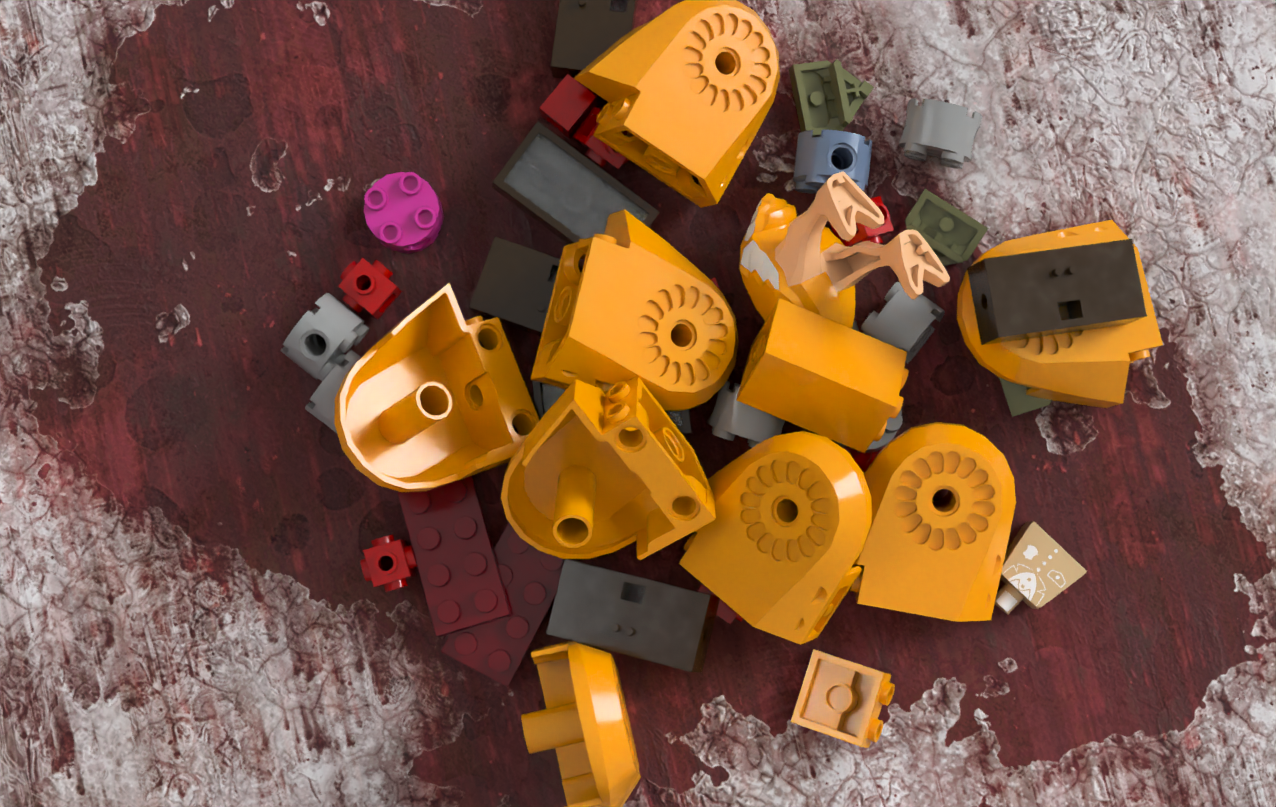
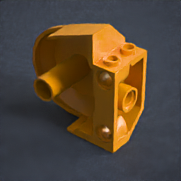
(687, 93)
(635, 315)
(1070, 366)
(433, 400)
(605, 476)
(784, 534)
(942, 553)
(584, 725)

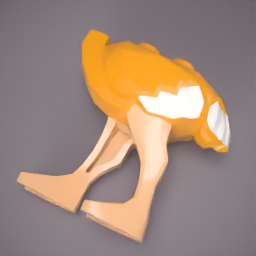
(811, 266)

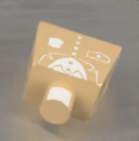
(1035, 570)

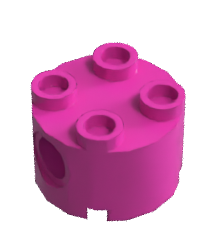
(403, 212)

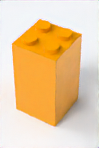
(823, 376)

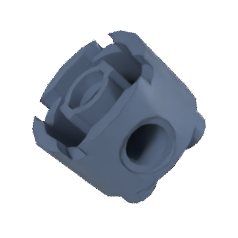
(829, 154)

